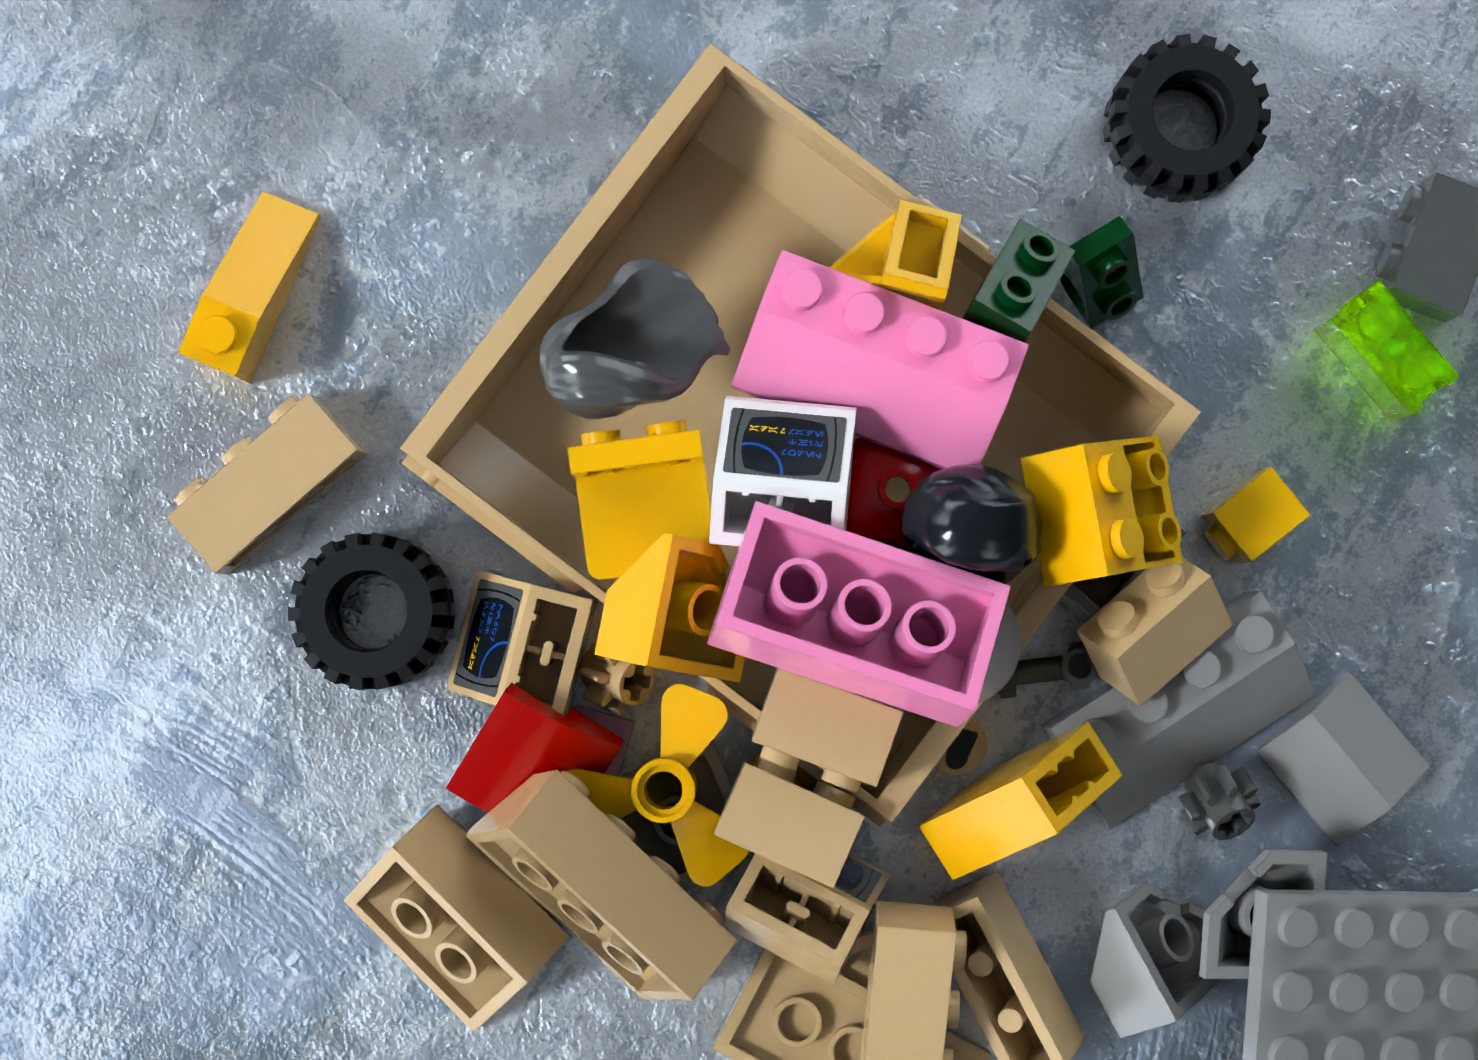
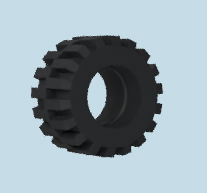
(1221, 84)
(319, 603)

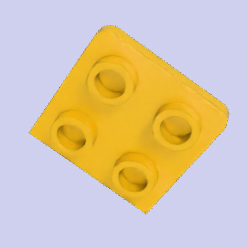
(638, 492)

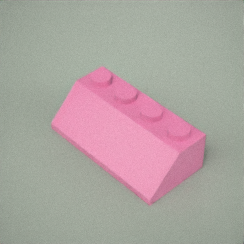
(911, 370)
(859, 615)

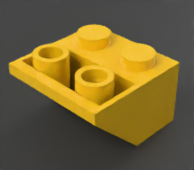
(1103, 509)

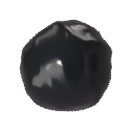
(974, 521)

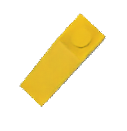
(250, 288)

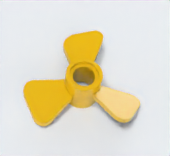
(687, 727)

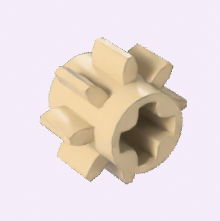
(614, 682)

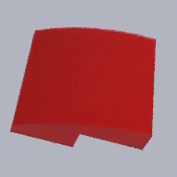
(525, 740)

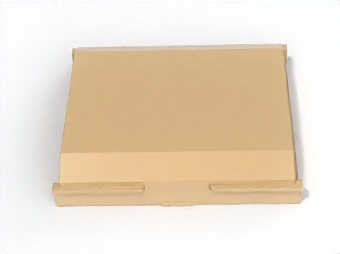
(718, 193)

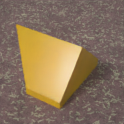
(907, 253)

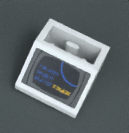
(783, 457)

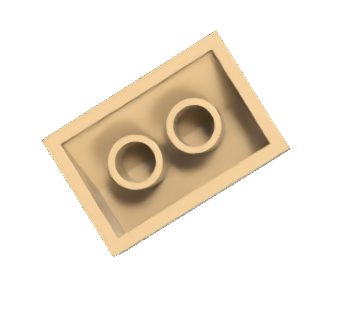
(456, 918)

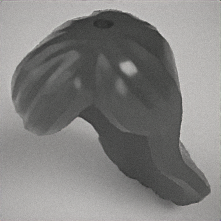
(632, 343)

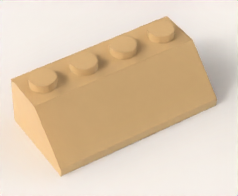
(604, 887)

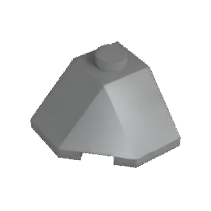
(1230, 917)
(1149, 961)

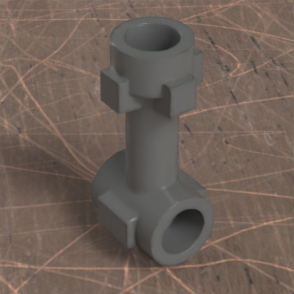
(1071, 666)

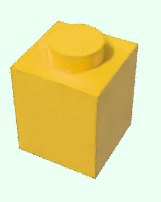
(1253, 517)

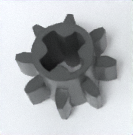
(1219, 801)

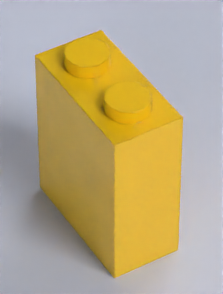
(1021, 801)

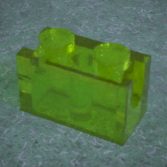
(1385, 352)

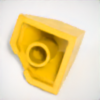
(666, 609)

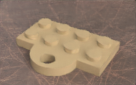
(802, 1017)

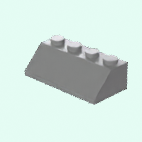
(1200, 714)

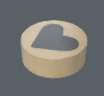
(965, 752)

